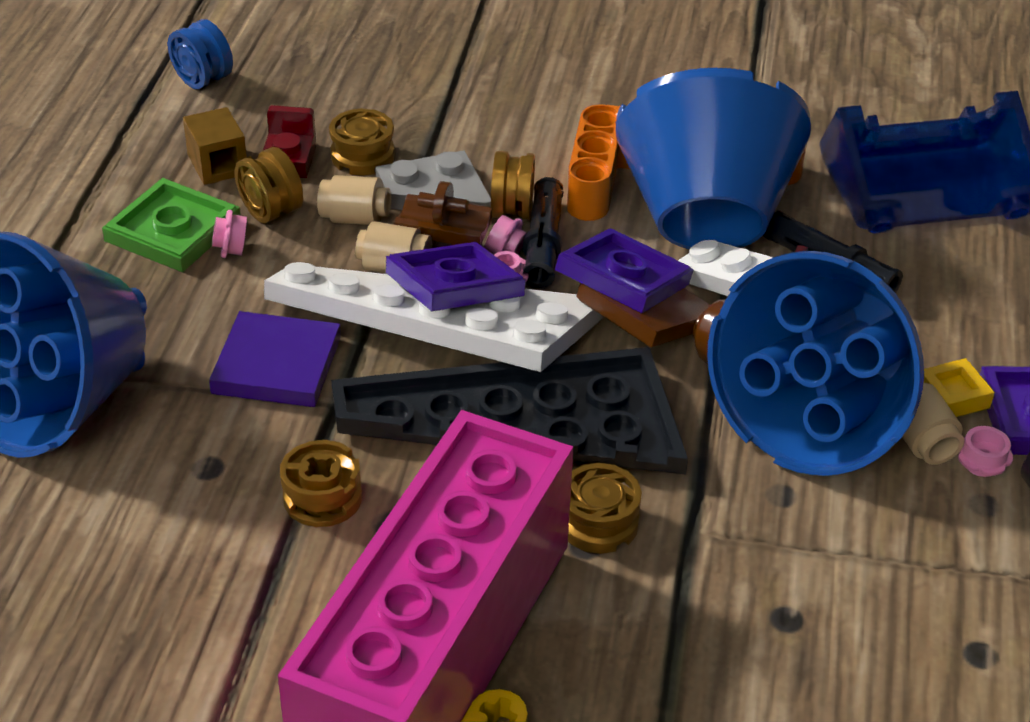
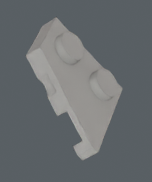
(426, 173)

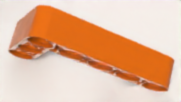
(596, 161)

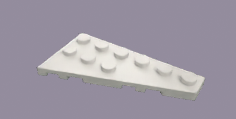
(516, 330)

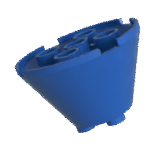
(63, 343)
(816, 362)

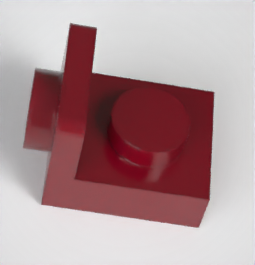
(294, 133)

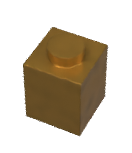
(214, 144)

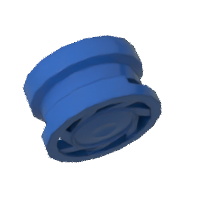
(200, 53)

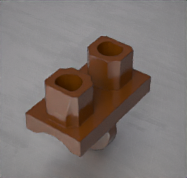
(445, 217)

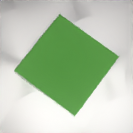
(168, 224)

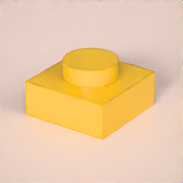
(960, 386)

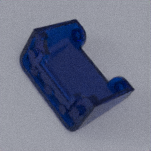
(931, 167)

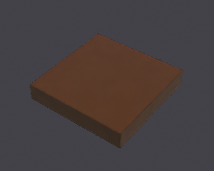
(658, 325)

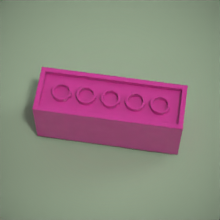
(438, 583)

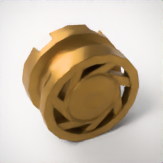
(361, 141)
(269, 185)
(512, 185)
(322, 481)
(603, 508)

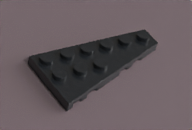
(596, 402)

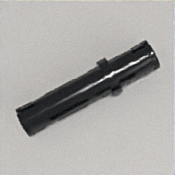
(791, 233)
(543, 242)

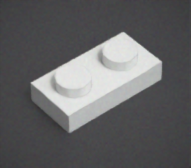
(719, 264)

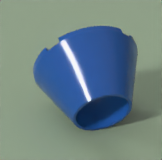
(713, 152)

